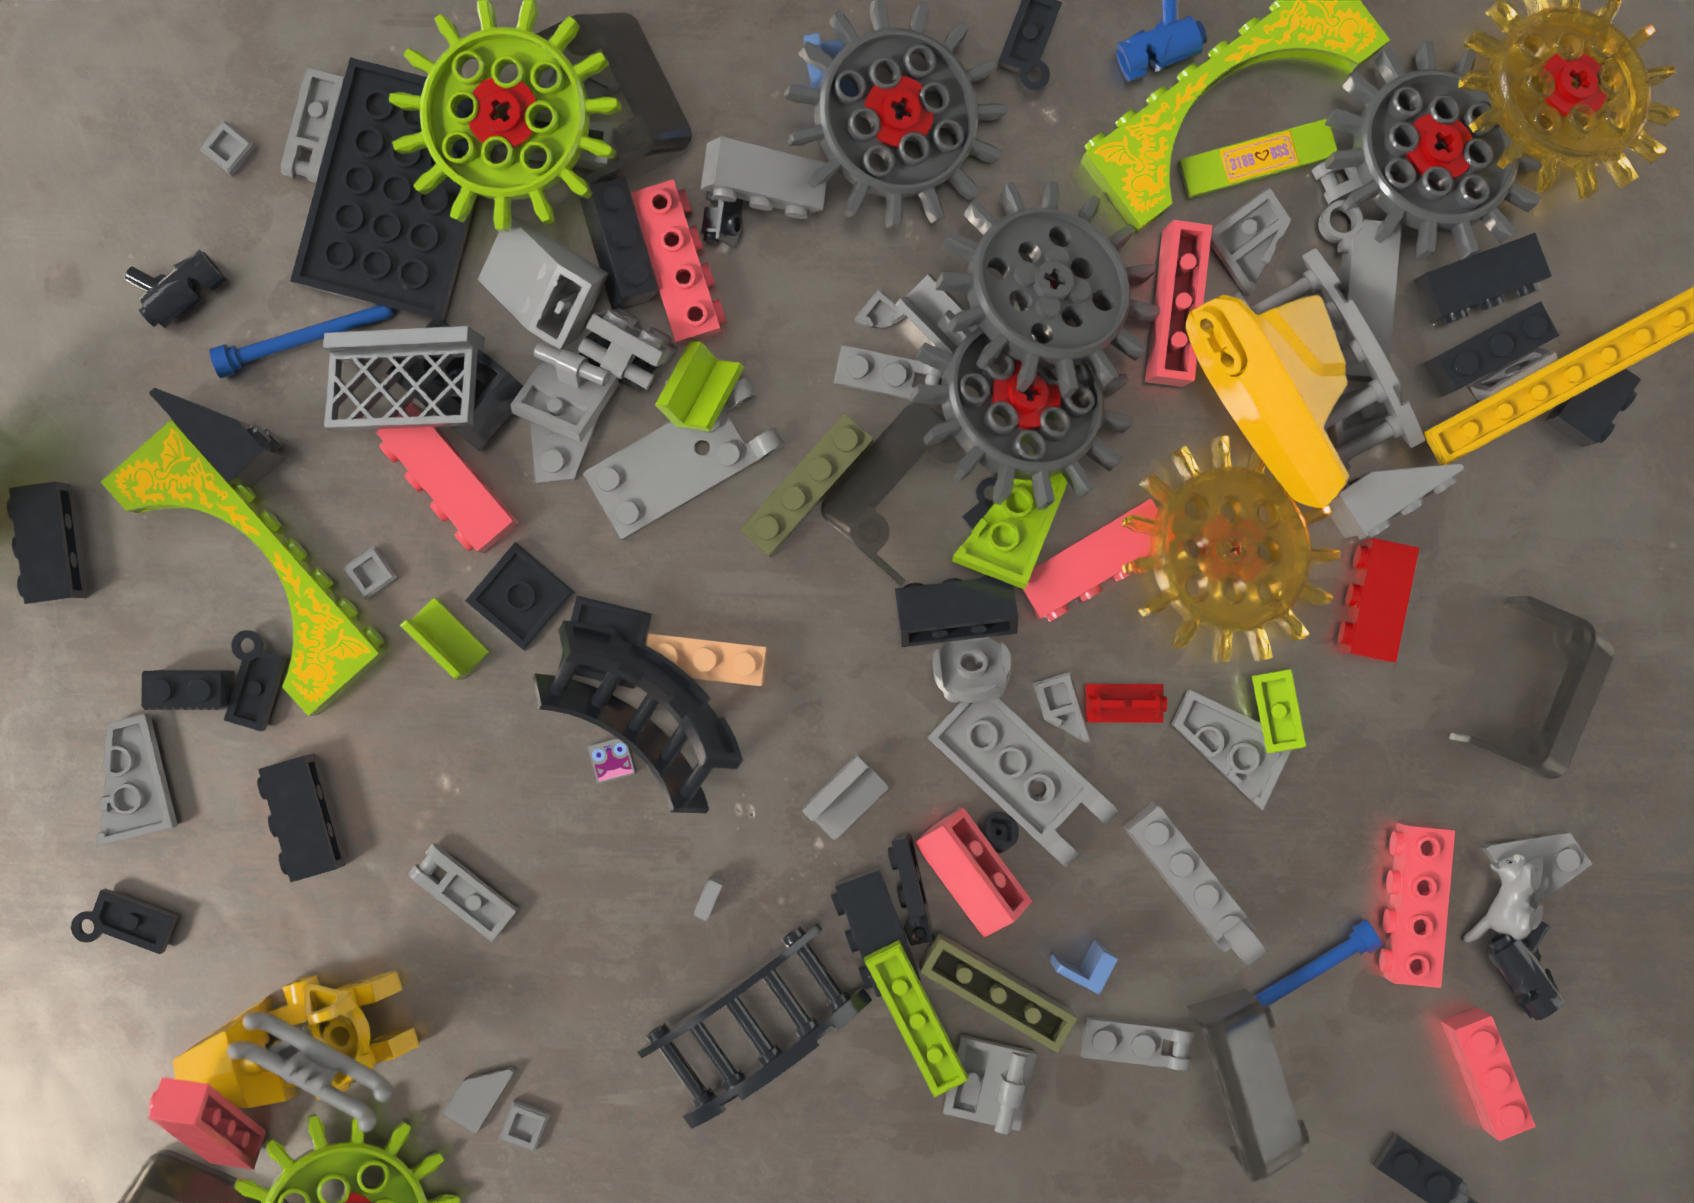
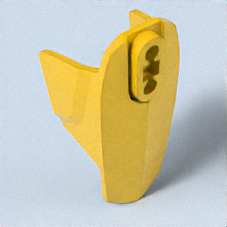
(1279, 385)

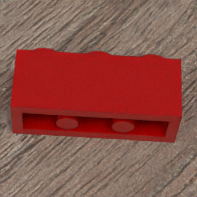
(1378, 600)

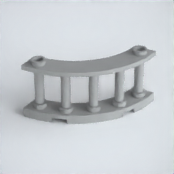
(1361, 348)

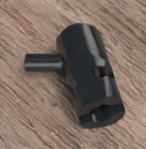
(178, 291)
(1520, 969)

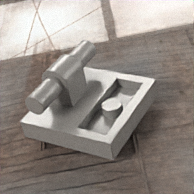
(627, 342)
(564, 392)
(996, 1084)

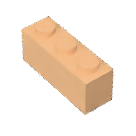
(713, 659)

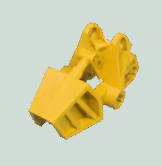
(332, 1019)

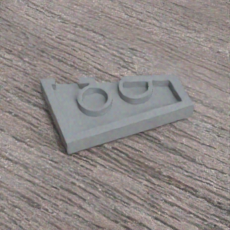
(1231, 744)
(135, 782)

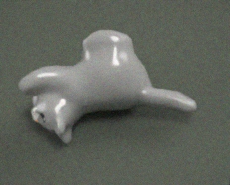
(1514, 908)

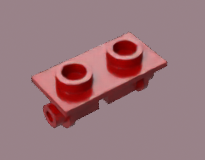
(1125, 703)

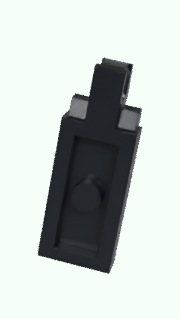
(912, 891)
(1421, 1173)

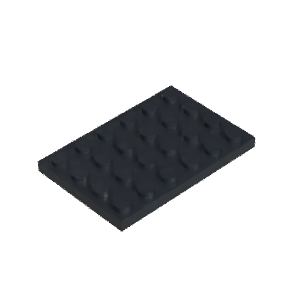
(367, 222)

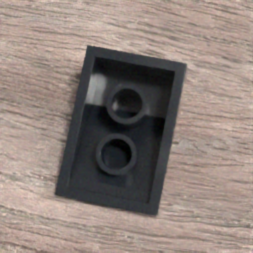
(493, 393)
(233, 447)

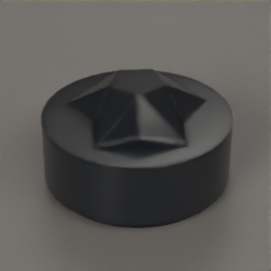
(1000, 831)

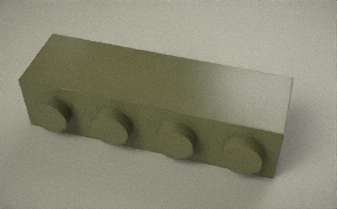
(807, 485)
(997, 992)

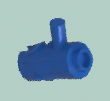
(1163, 46)

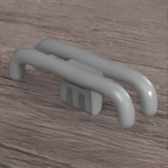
(313, 1067)

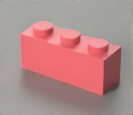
(973, 872)
(1488, 1073)

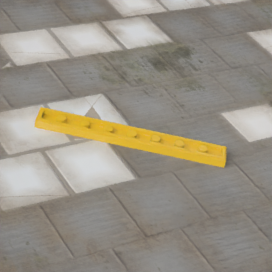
(1562, 379)

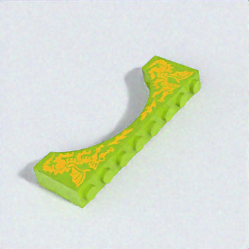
(1136, 157)
(328, 640)

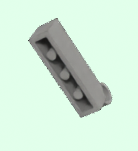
(1365, 277)
(1194, 883)

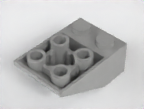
(542, 283)
(1376, 496)

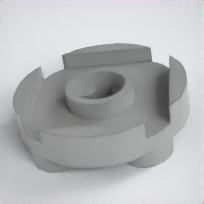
(977, 685)

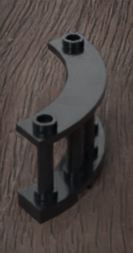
(665, 685)
(772, 1058)

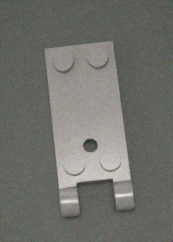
(666, 472)
(1005, 762)

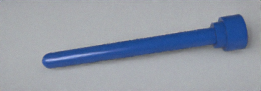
(229, 359)
(1360, 940)

